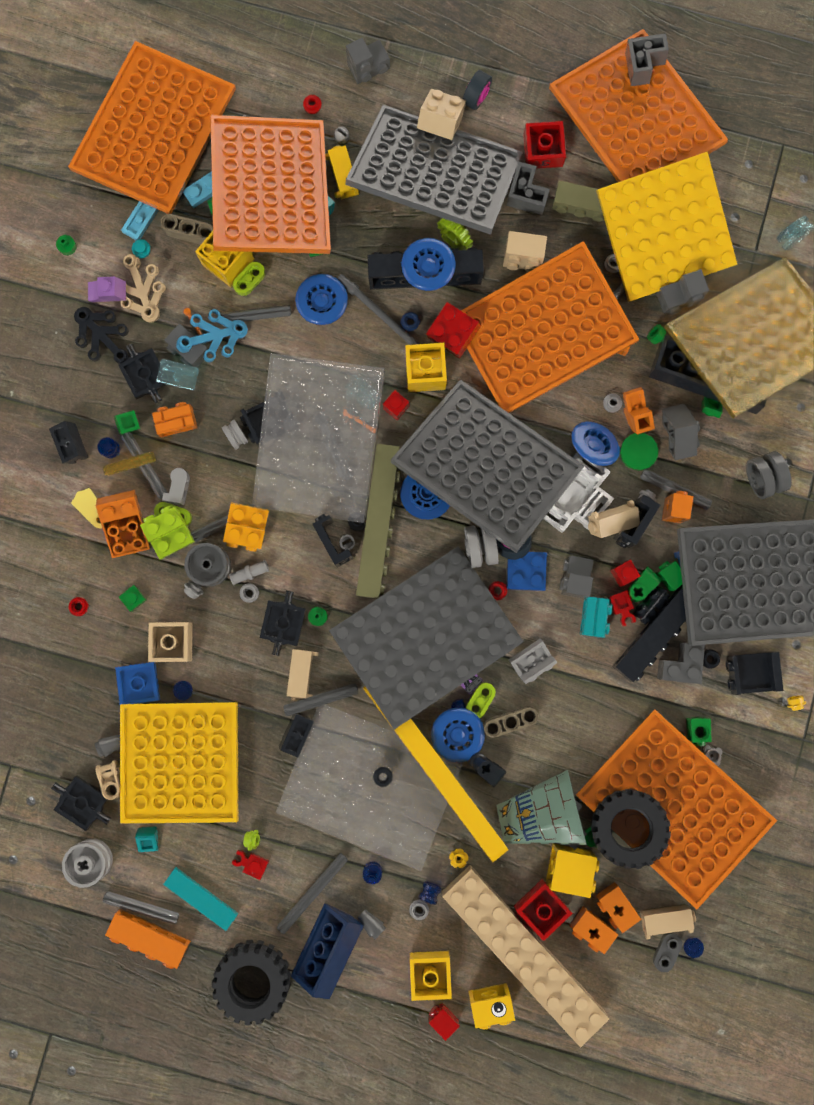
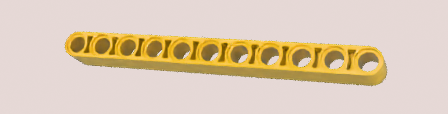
(449, 788)

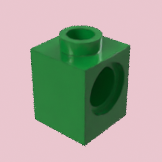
(126, 422)
(670, 575)
(695, 722)

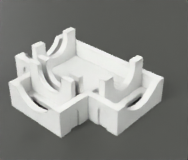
(581, 497)

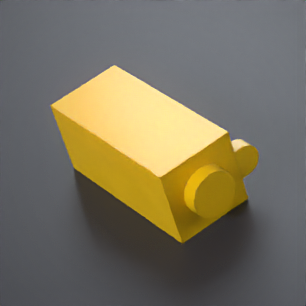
(341, 167)

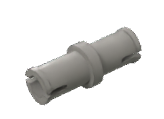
(249, 572)

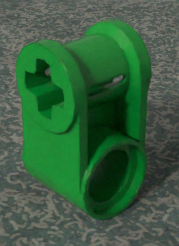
(645, 584)

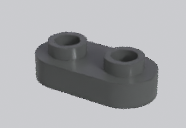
(666, 952)

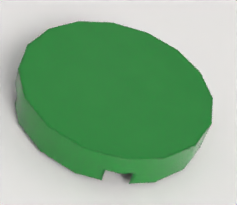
(639, 451)

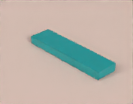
(200, 898)

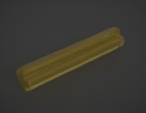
(129, 463)

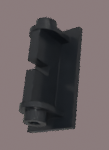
(645, 610)

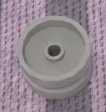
(477, 546)
(86, 874)

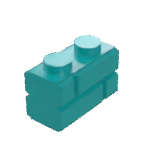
(595, 617)

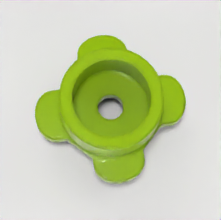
(251, 840)

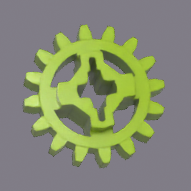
(455, 234)

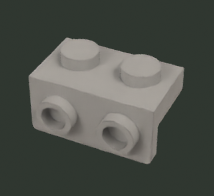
(532, 661)

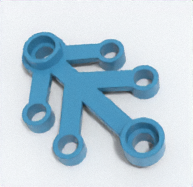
(214, 334)

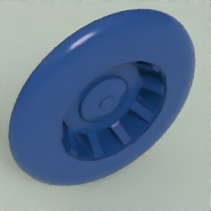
(428, 264)
(321, 299)
(595, 443)
(425, 497)
(457, 734)

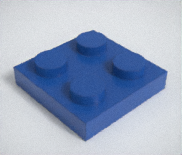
(527, 572)
(137, 683)

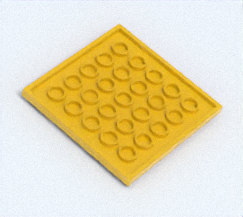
(666, 225)
(179, 762)

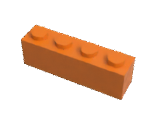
(147, 938)

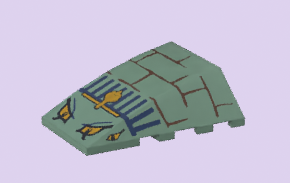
(542, 814)

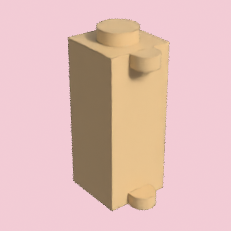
(614, 520)
(300, 674)
(667, 920)

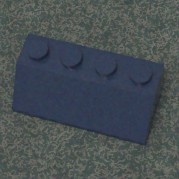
(326, 952)

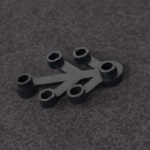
(99, 333)

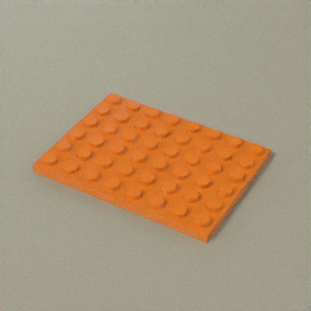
(640, 124)
(152, 127)
(269, 185)
(547, 328)
(707, 811)

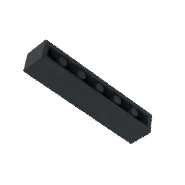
(653, 638)

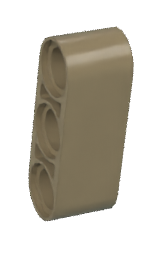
(182, 224)
(519, 724)

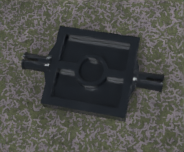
(141, 373)
(282, 623)
(81, 803)

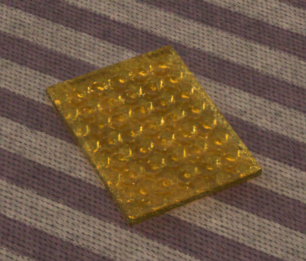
(751, 337)

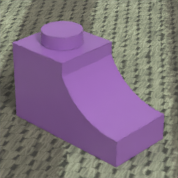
(107, 290)

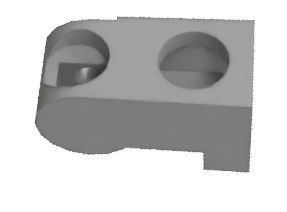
(179, 487)

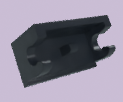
(68, 442)
(296, 734)

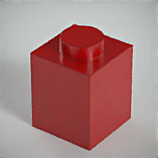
(396, 405)
(625, 573)
(443, 1021)

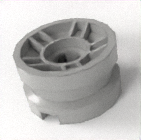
(234, 434)

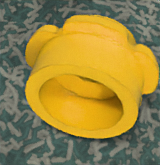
(796, 702)
(458, 863)

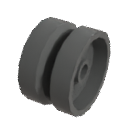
(768, 474)
(196, 562)

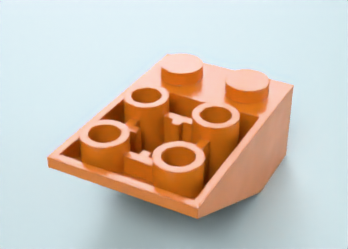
(124, 521)

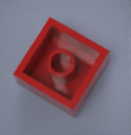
(544, 144)
(453, 329)
(542, 910)

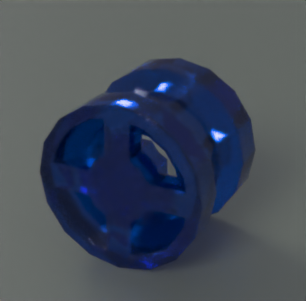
(105, 445)
(374, 869)
(430, 892)

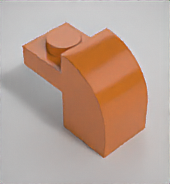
(636, 413)

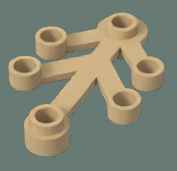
(143, 289)

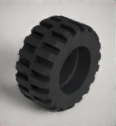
(658, 829)
(243, 1007)

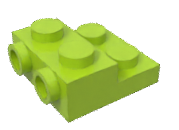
(167, 532)

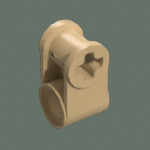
(110, 778)

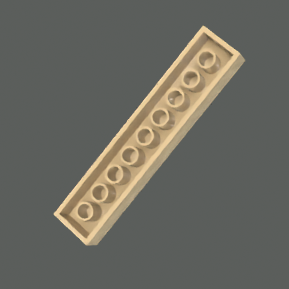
(525, 956)

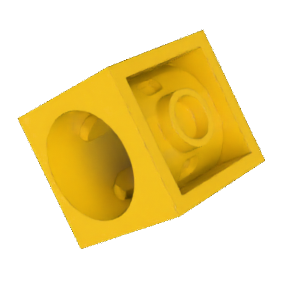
(223, 264)
(425, 367)
(572, 870)

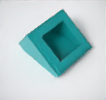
(147, 839)

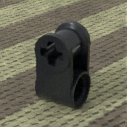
(487, 769)

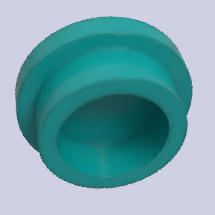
(141, 248)

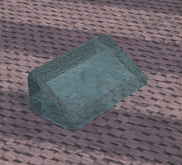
(177, 374)

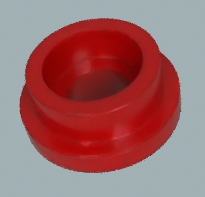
(312, 109)
(504, 590)
(73, 603)

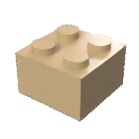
(441, 114)
(524, 251)
(170, 642)

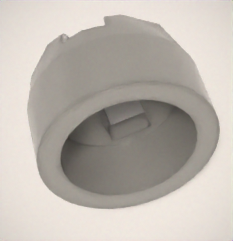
(339, 137)
(349, 545)

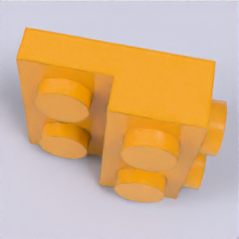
(245, 526)

